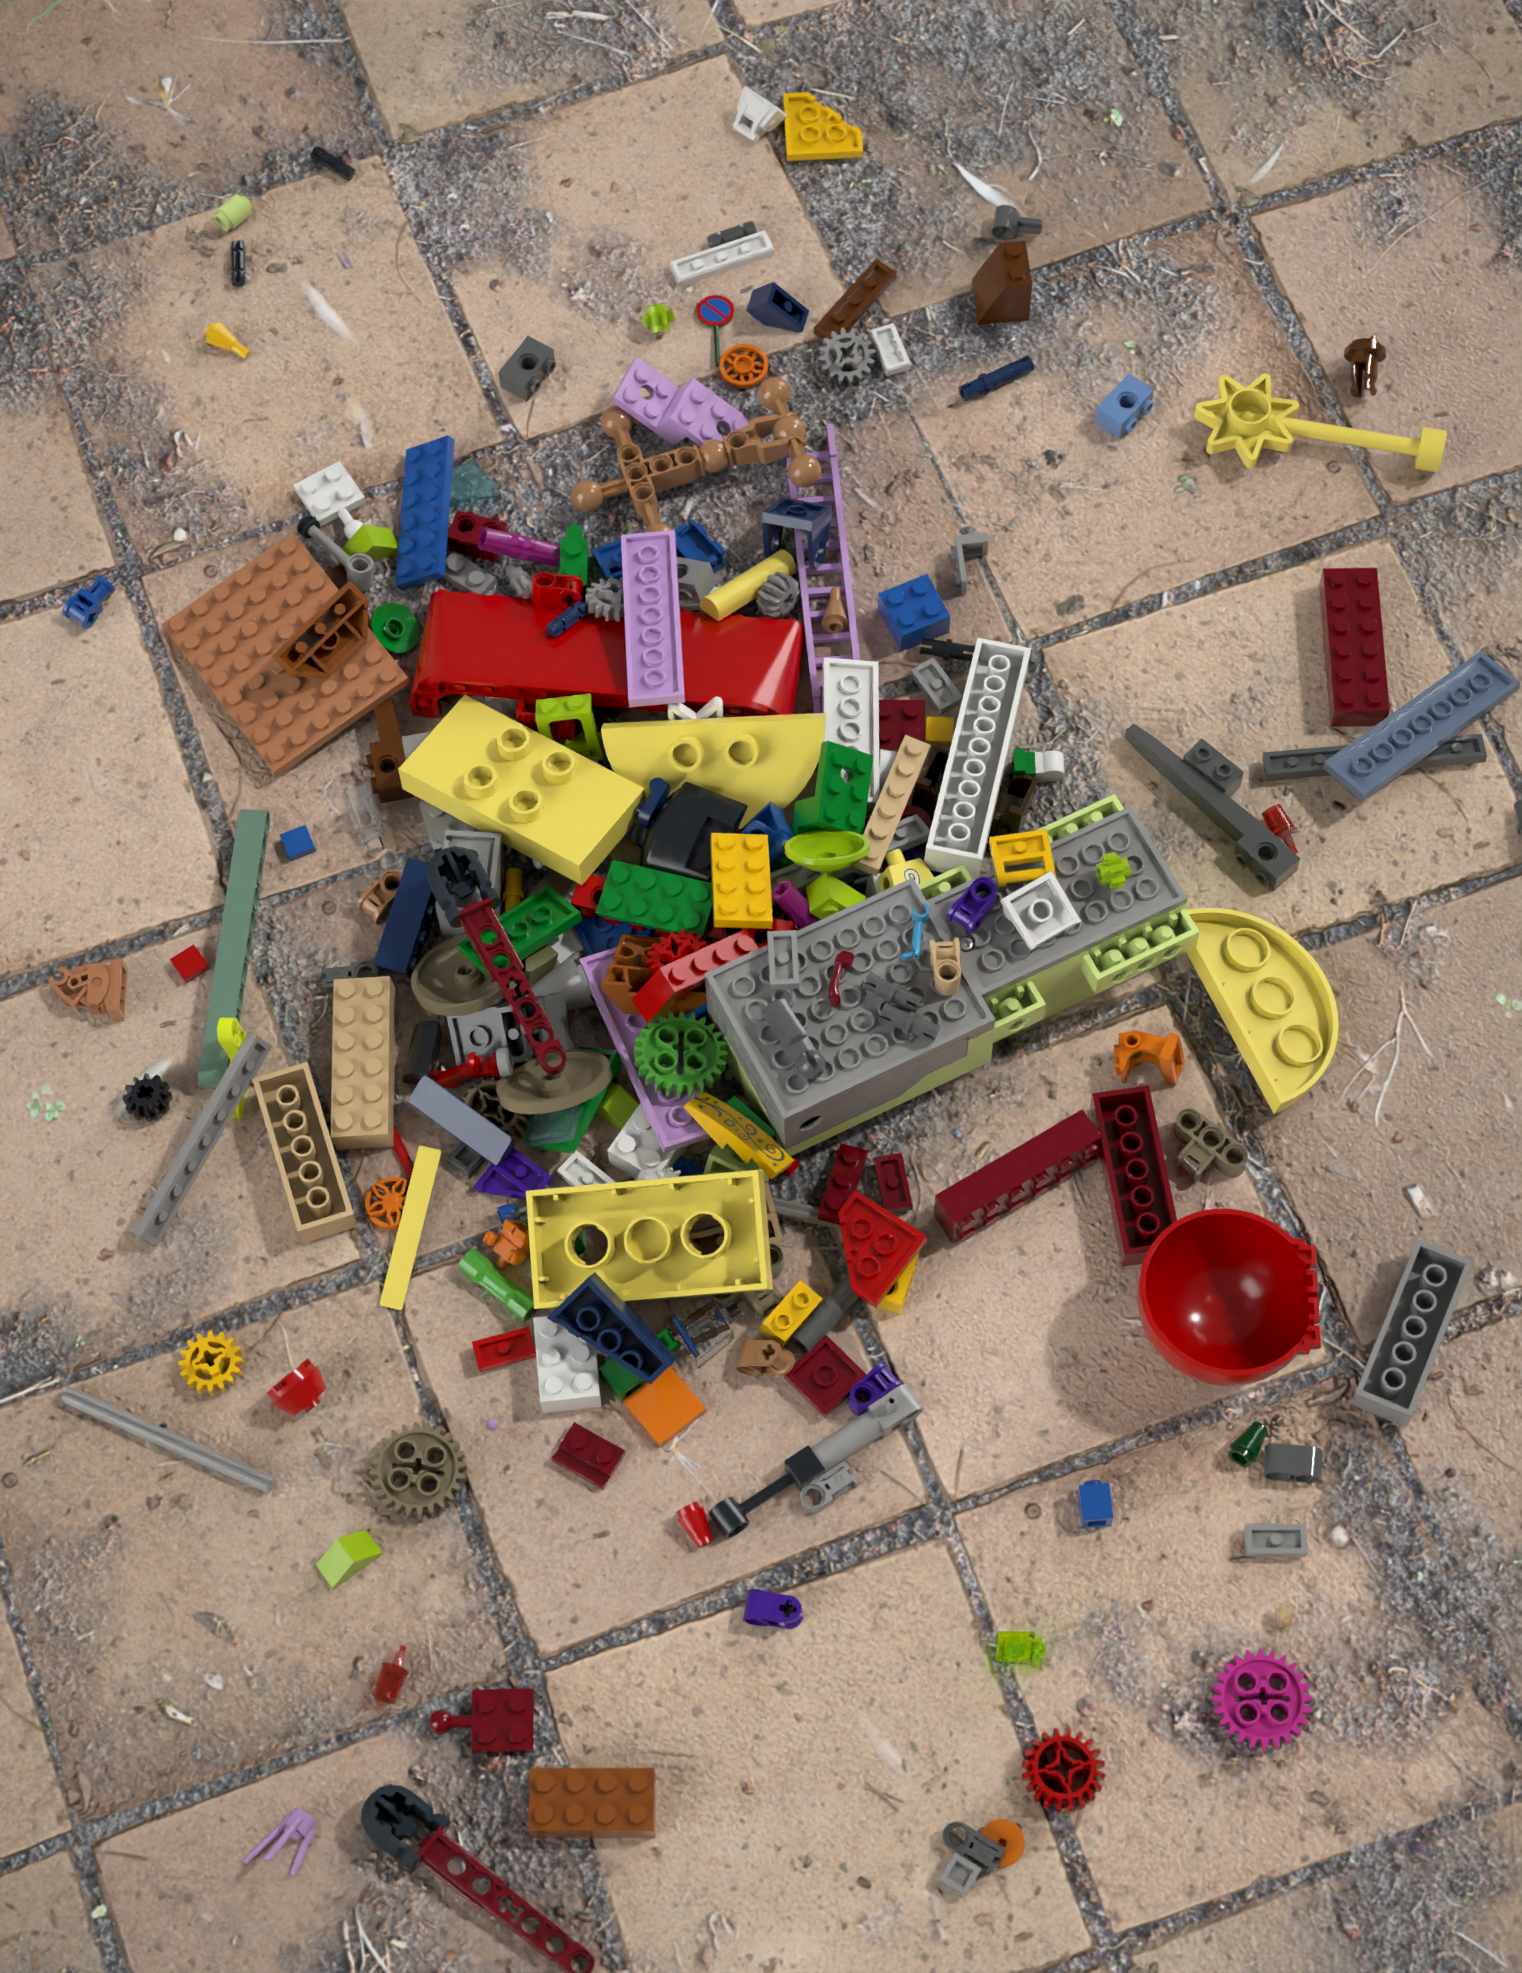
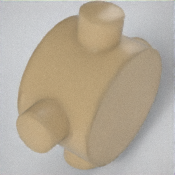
(1283, 1617)

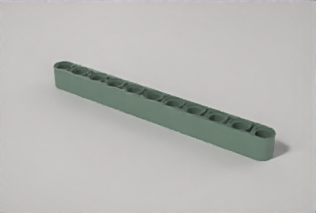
(234, 939)

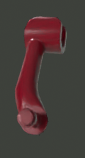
(843, 959)

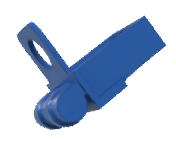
(771, 822)

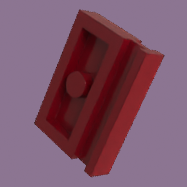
(588, 1455)

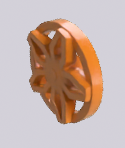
(743, 366)
(391, 1202)

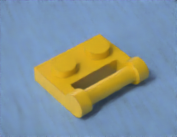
(1021, 849)

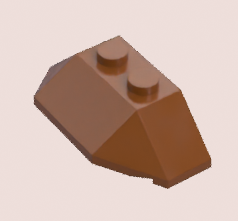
(327, 636)

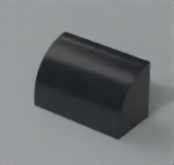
(423, 1051)

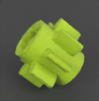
(658, 317)
(1113, 870)

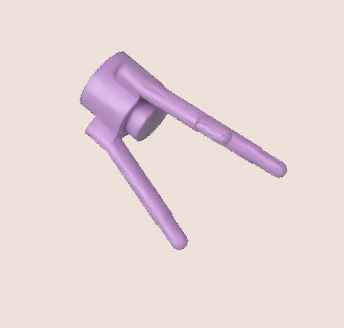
(294, 1826)

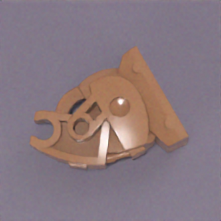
(94, 987)

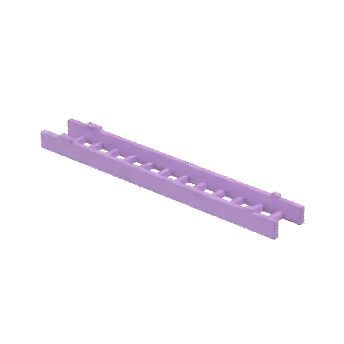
(846, 589)

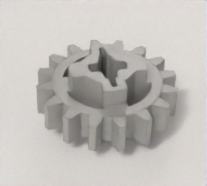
(855, 363)
(606, 599)

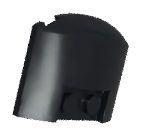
(682, 831)

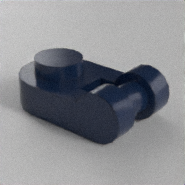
(646, 810)

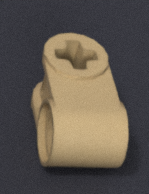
(946, 960)

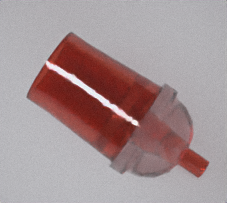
(1282, 826)
(393, 1672)

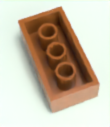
(592, 1803)

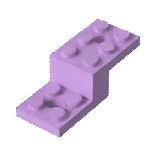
(675, 410)

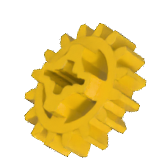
(199, 1368)

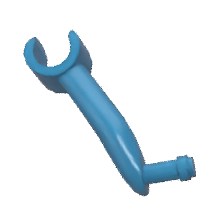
(917, 933)

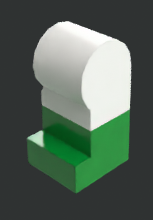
(1044, 766)

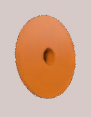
(1008, 1835)

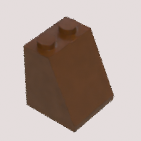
(1003, 285)

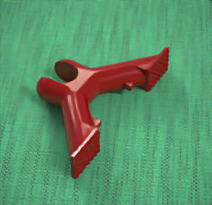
(472, 1068)

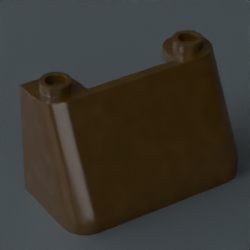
(1011, 804)

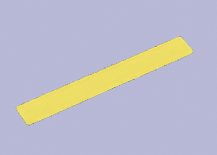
(410, 1228)

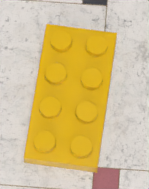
(741, 881)

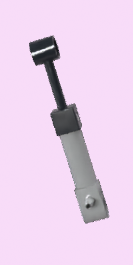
(809, 1463)

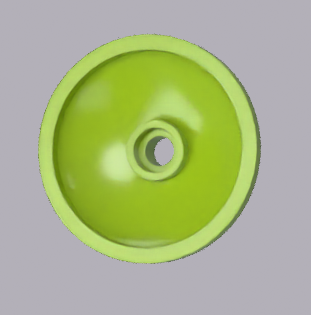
(827, 850)

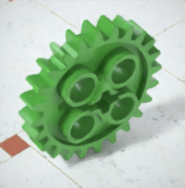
(653, 1052)

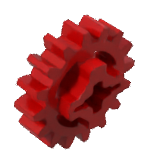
(674, 948)

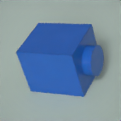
(1095, 1504)

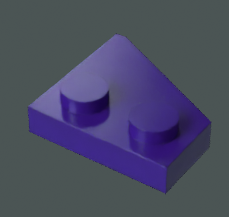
(513, 1177)

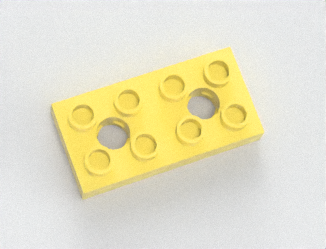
(650, 1237)

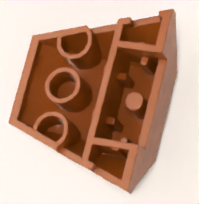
(631, 972)

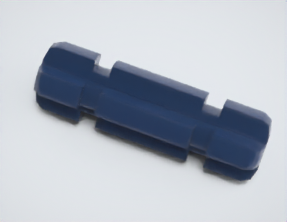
(566, 619)

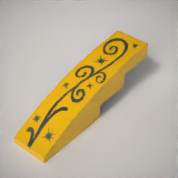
(733, 1129)

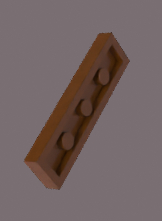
(856, 300)

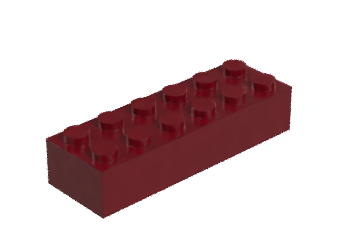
(1353, 647)
(1133, 1169)
(1017, 1177)

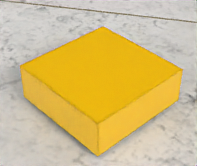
(939, 731)

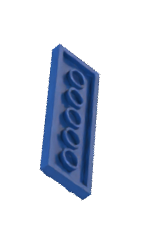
(425, 513)

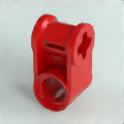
(554, 590)

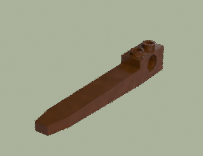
(387, 754)

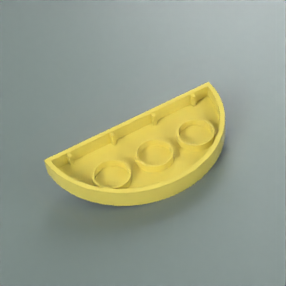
(733, 756)
(1268, 999)

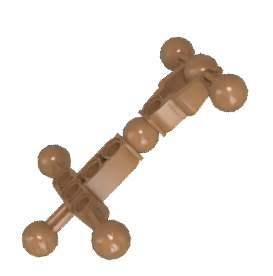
(686, 464)

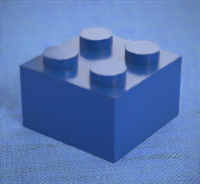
(913, 612)

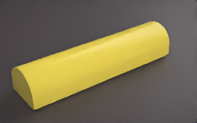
(746, 585)

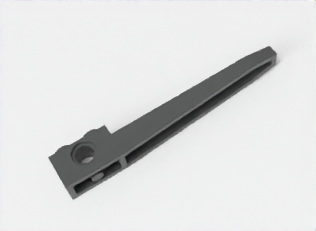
(1249, 833)

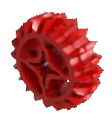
(1076, 1767)

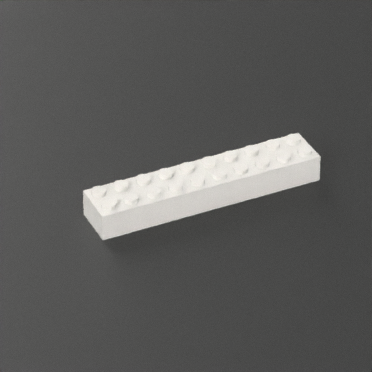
(977, 757)

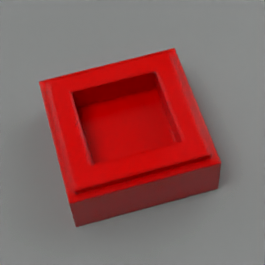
(189, 964)

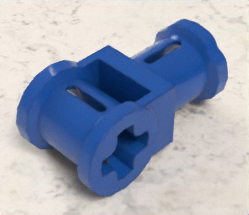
(87, 604)

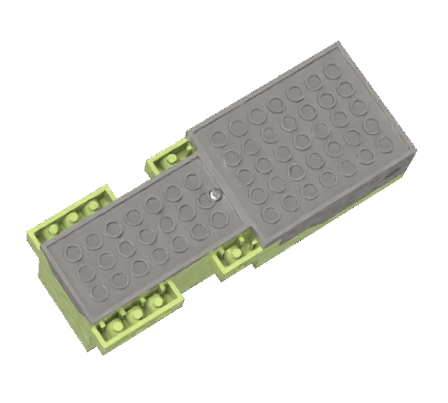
(1000, 989)

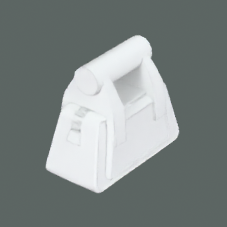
(759, 111)

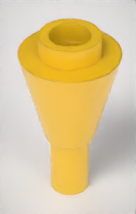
(220, 336)

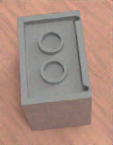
(491, 854)

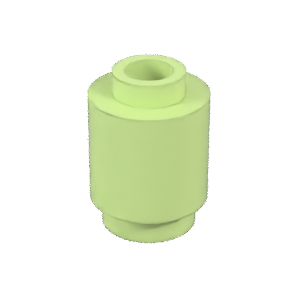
(233, 212)

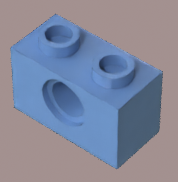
(1130, 394)

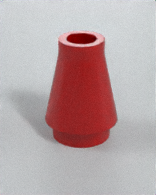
(695, 1523)

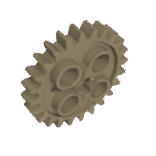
(411, 1496)

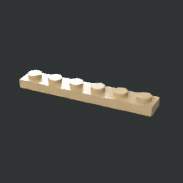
(892, 802)

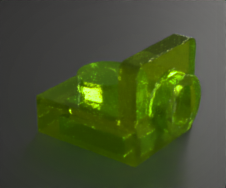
(1020, 1648)

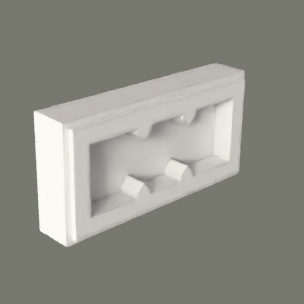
(890, 349)

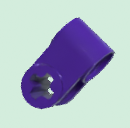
(970, 909)
(874, 1386)
(768, 1609)

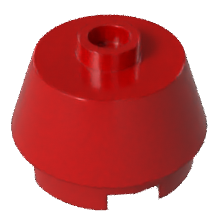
(298, 1389)

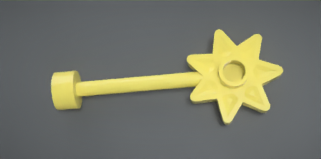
(1255, 420)

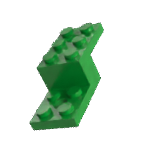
(836, 803)

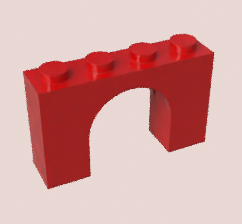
(682, 976)

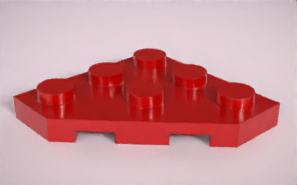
(876, 1247)

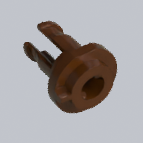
(1364, 356)

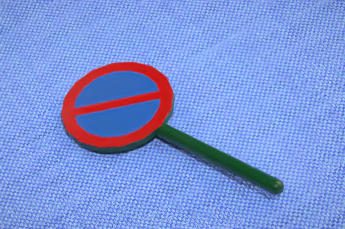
(715, 312)

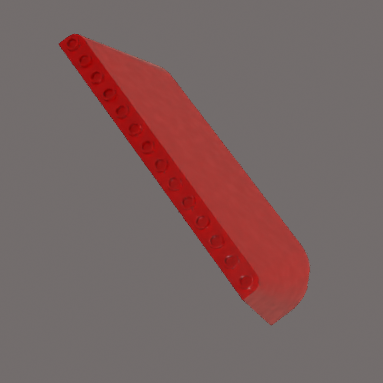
(503, 651)

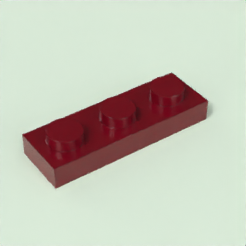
(842, 1181)

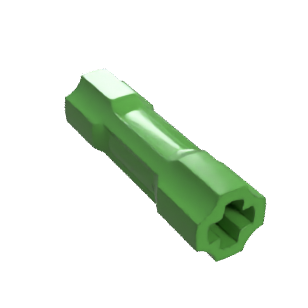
(482, 1271)

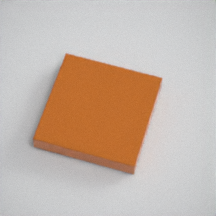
(664, 1407)

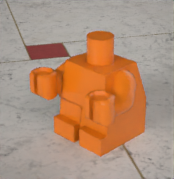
(510, 1243)

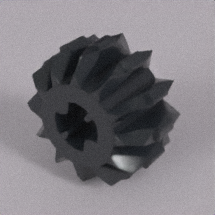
(139, 1105)

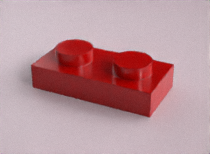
(504, 1349)

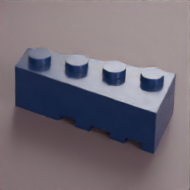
(407, 922)
(613, 1329)

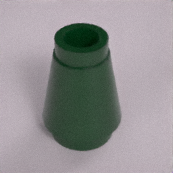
(1248, 1444)

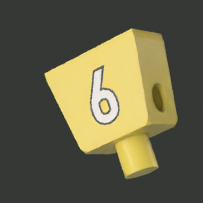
(900, 871)

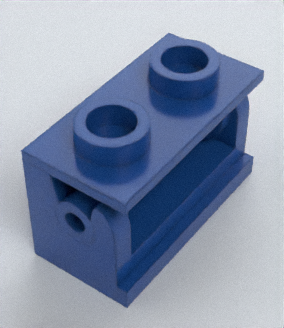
(694, 544)

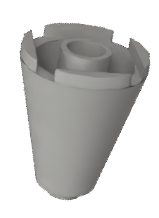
(569, 979)

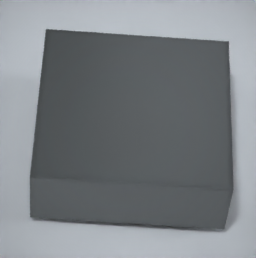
(465, 1160)

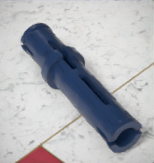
(987, 382)

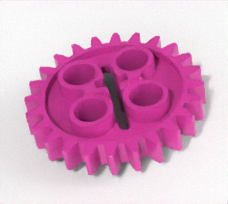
(1259, 1672)

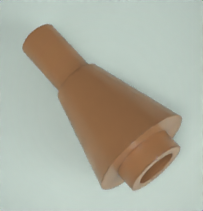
(835, 617)

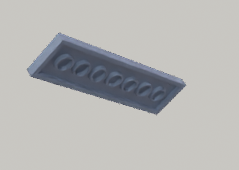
(1421, 726)

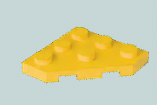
(817, 131)

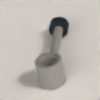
(357, 566)

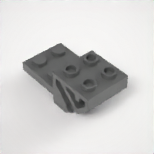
(498, 1028)

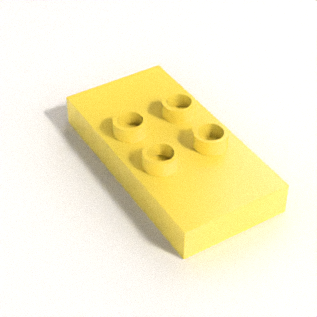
(524, 787)

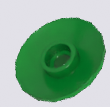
(402, 624)

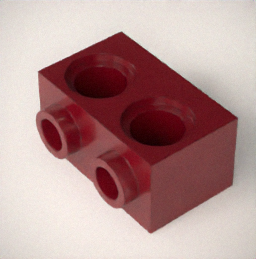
(468, 542)

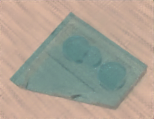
(471, 484)

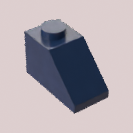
(777, 308)

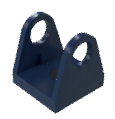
(799, 515)

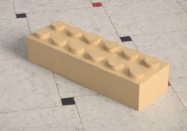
(363, 1063)
(304, 1153)

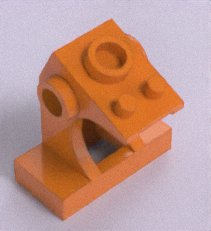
(1162, 1051)

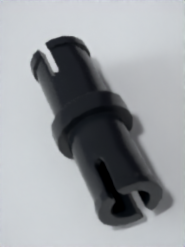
(947, 649)

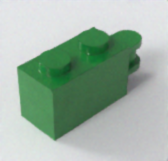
(575, 556)
(624, 1382)

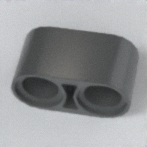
(1292, 1463)

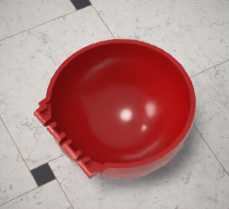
(1229, 1297)

